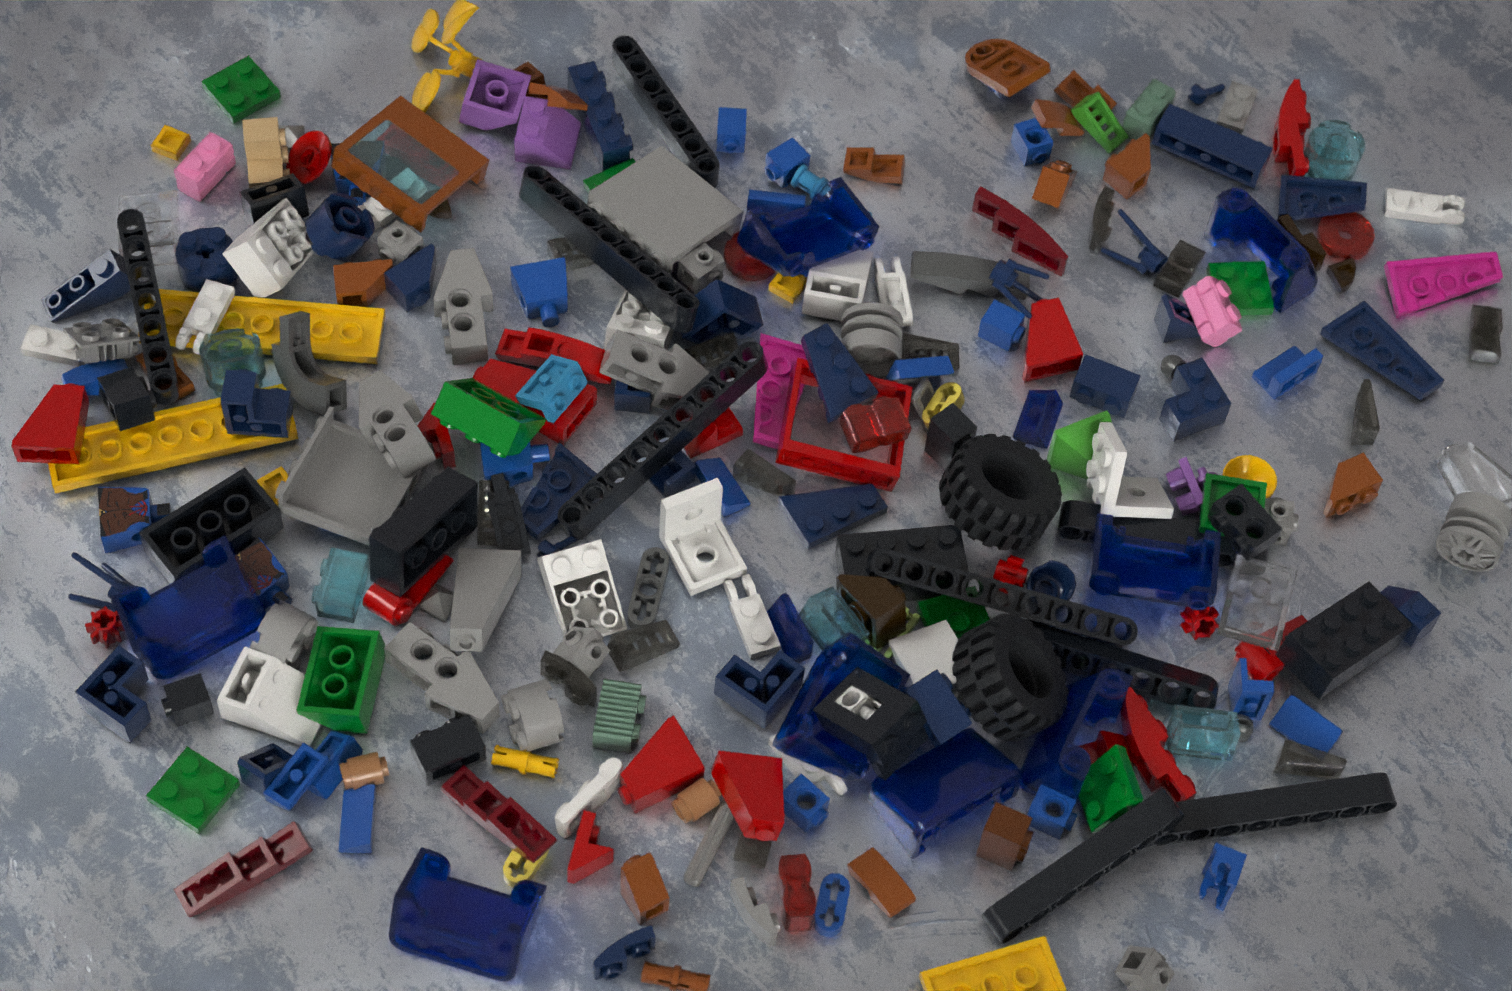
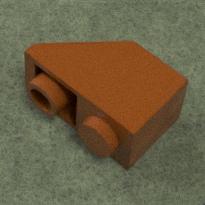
(1130, 168)
(1054, 183)
(360, 282)
(1351, 484)
(643, 888)

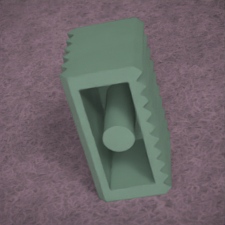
(1148, 109)
(617, 716)

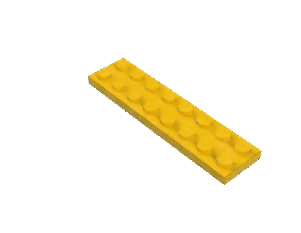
(335, 330)
(171, 440)

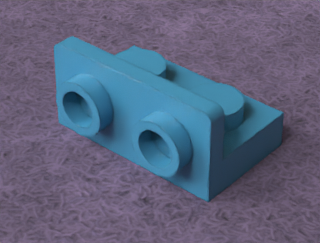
(553, 387)

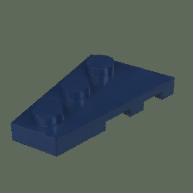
(1319, 197)
(836, 372)
(558, 483)
(831, 512)

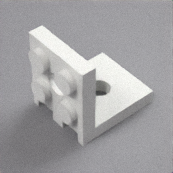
(1119, 494)
(694, 526)

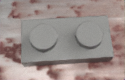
(1237, 107)

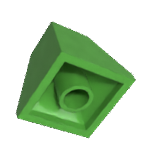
(1072, 445)

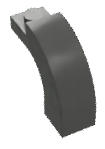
(300, 371)

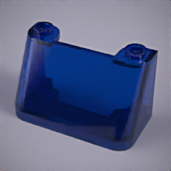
(1240, 220)
(811, 234)
(1153, 568)
(193, 614)
(801, 731)
(1053, 757)
(943, 788)
(463, 921)

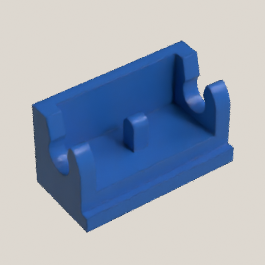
(1222, 873)

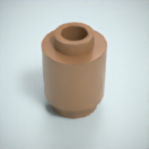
(364, 770)
(696, 800)

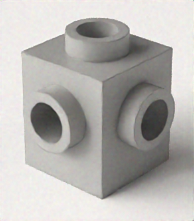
(398, 242)
(700, 268)
(1283, 514)
(583, 649)
(1144, 970)

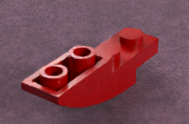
(1290, 131)
(537, 345)
(1147, 741)

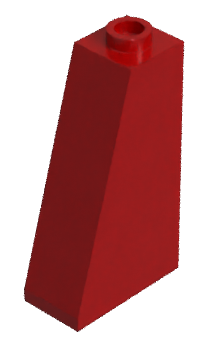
(510, 378)

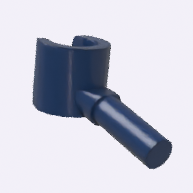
(1200, 94)
(548, 548)

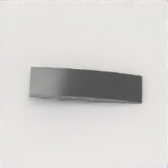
(960, 273)

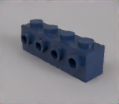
(600, 121)
(1212, 145)

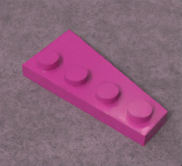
(1432, 280)
(773, 388)

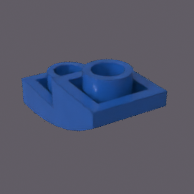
(87, 374)

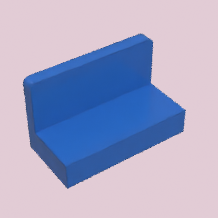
(775, 202)
(1287, 371)
(1246, 695)

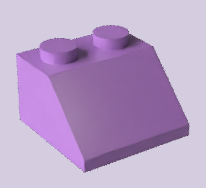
(493, 96)
(546, 135)

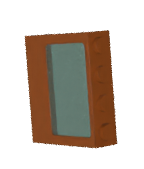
(408, 161)

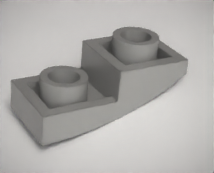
(755, 916)

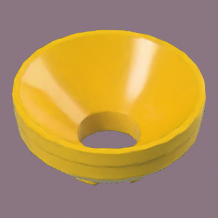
(1254, 469)

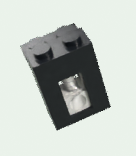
(874, 720)

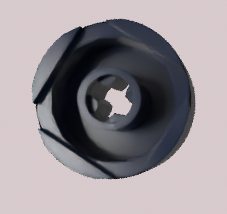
(339, 227)
(201, 258)

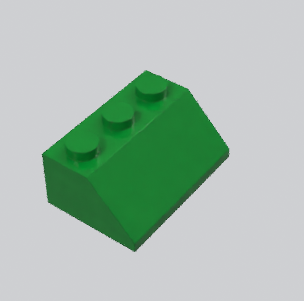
(486, 416)
(342, 678)

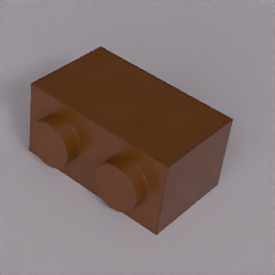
(1005, 837)

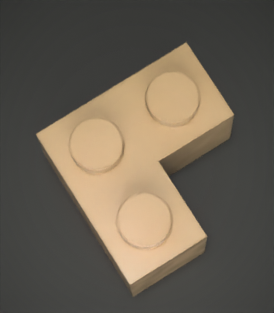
(265, 150)

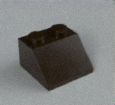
(876, 605)

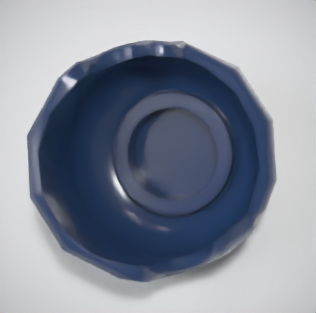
(1052, 579)

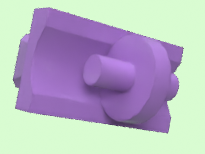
(1183, 477)

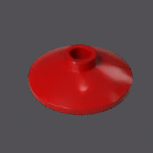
(309, 156)

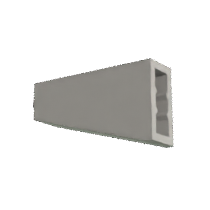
(481, 592)

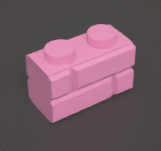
(205, 166)
(1212, 311)

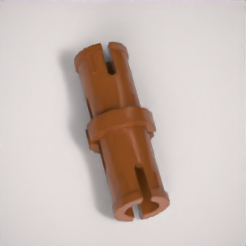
(674, 977)

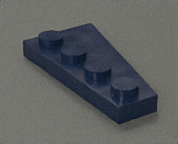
(1380, 347)

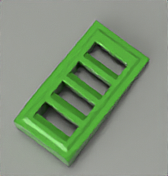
(1087, 120)

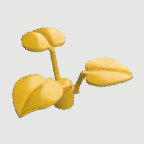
(460, 61)

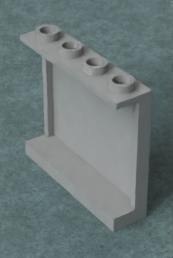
(664, 207)
(343, 482)

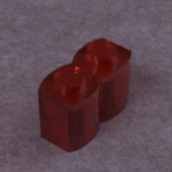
(874, 424)
(796, 893)

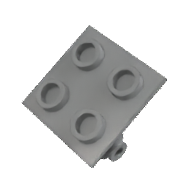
(94, 338)

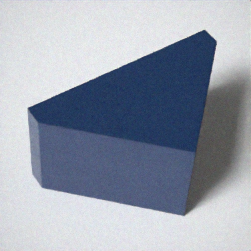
(1174, 320)
(262, 766)

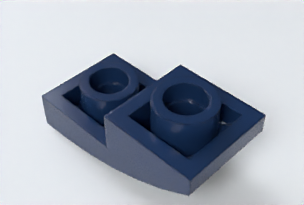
(613, 960)

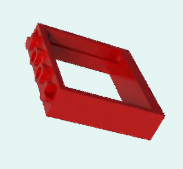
(832, 462)

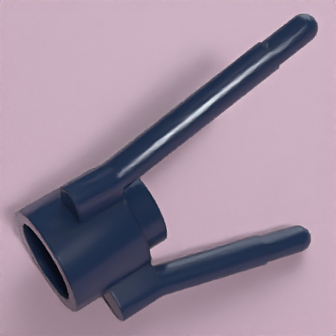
(1151, 257)
(1005, 275)
(113, 578)

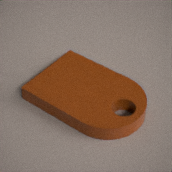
(1004, 65)

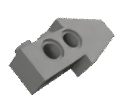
(467, 286)
(652, 368)
(389, 422)
(450, 697)

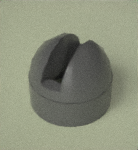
(1169, 365)
(1246, 727)

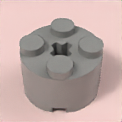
(286, 633)
(534, 716)

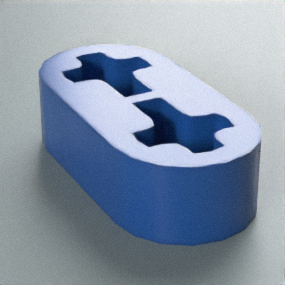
(824, 903)

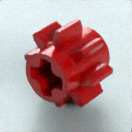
(1011, 572)
(102, 619)
(1199, 622)

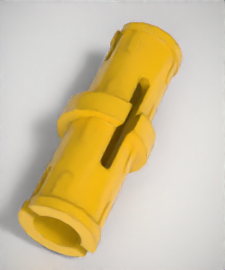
(525, 761)

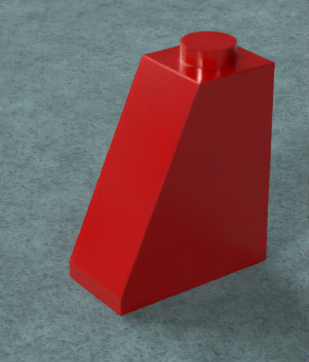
(1050, 342)
(54, 428)
(660, 768)
(752, 792)

